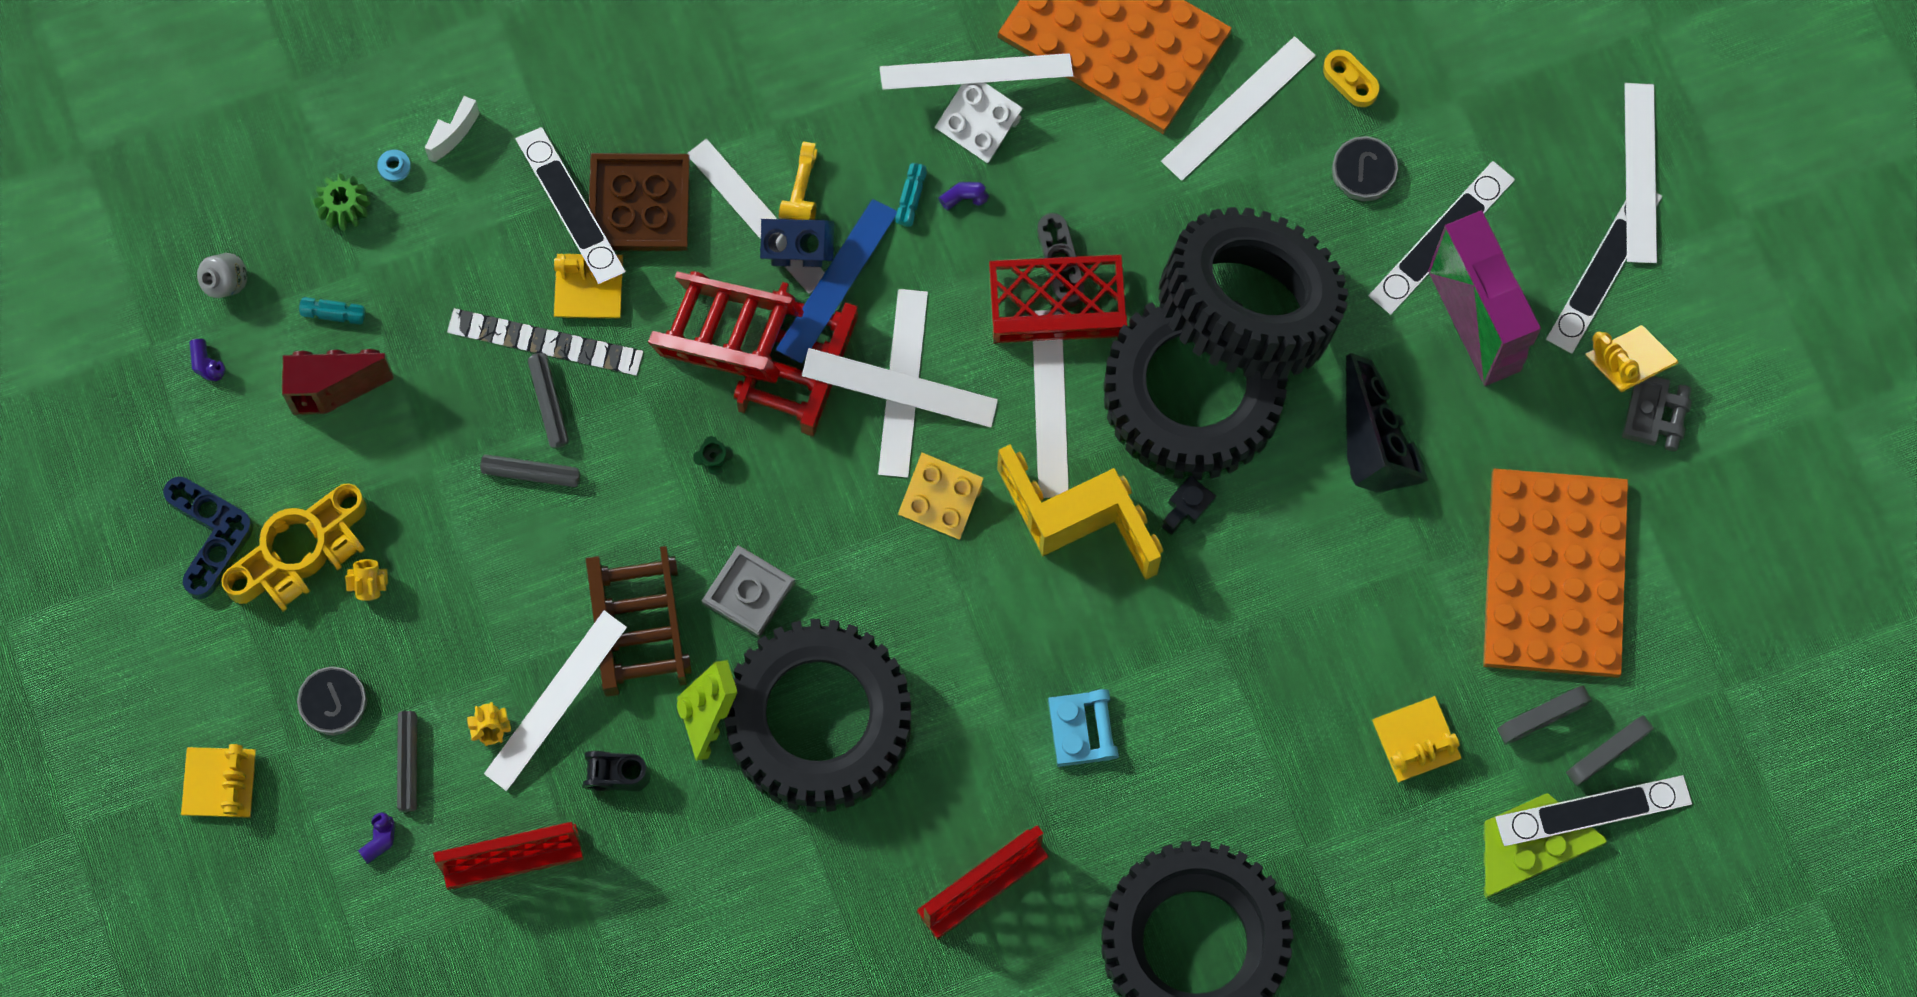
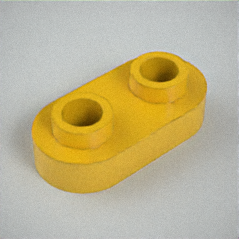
(1353, 78)

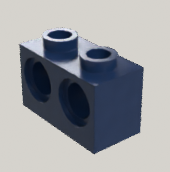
(797, 236)

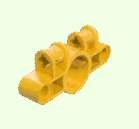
(284, 581)

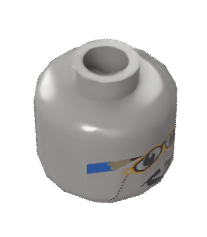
(222, 275)

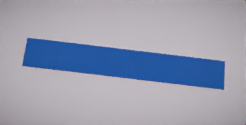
(837, 280)

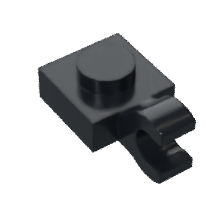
(1188, 502)

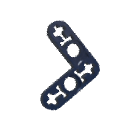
(218, 524)

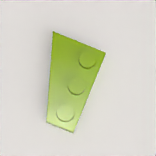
(705, 704)

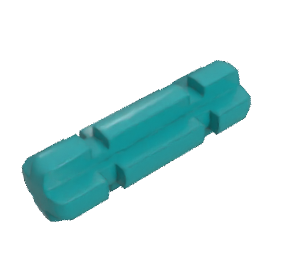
(911, 194)
(332, 310)

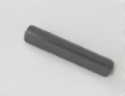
(548, 400)
(530, 470)
(407, 761)

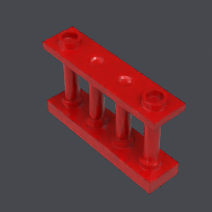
(730, 356)
(807, 412)

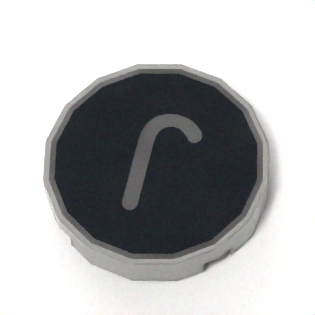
(1364, 168)
(332, 700)

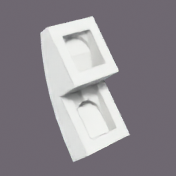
(446, 135)

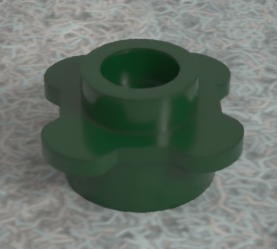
(710, 446)

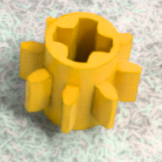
(366, 580)
(488, 724)

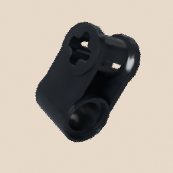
(608, 770)

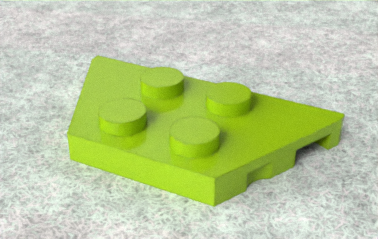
(1521, 861)

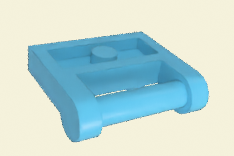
(1071, 730)

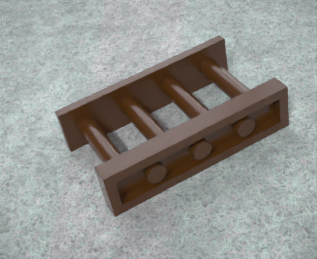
(602, 576)

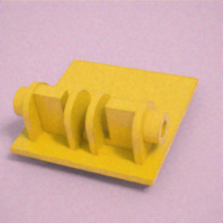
(579, 292)
(1629, 357)
(941, 495)
(1417, 739)
(218, 781)

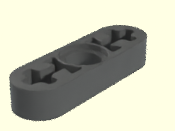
(1062, 236)
(1544, 715)
(1610, 750)

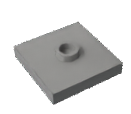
(748, 591)

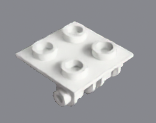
(979, 119)

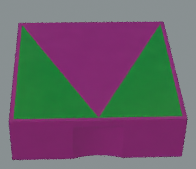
(1483, 298)

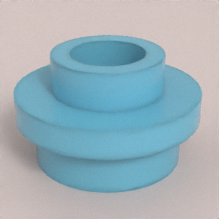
(398, 173)

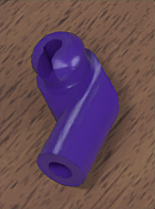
(964, 190)
(202, 364)
(382, 837)

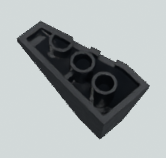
(1375, 443)

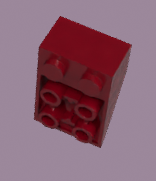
(331, 379)

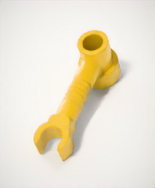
(797, 207)

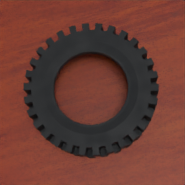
(1238, 334)
(1165, 440)
(831, 780)
(1207, 872)

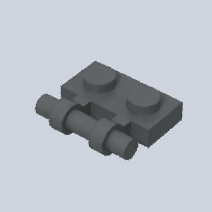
(1646, 411)

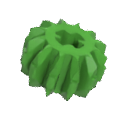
(338, 191)

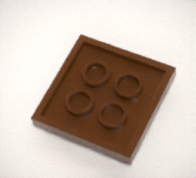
(641, 200)

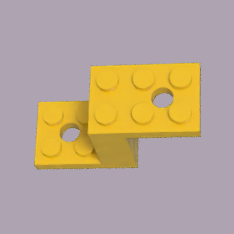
(1080, 511)

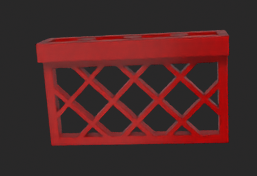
(1061, 326)
(509, 855)
(984, 882)

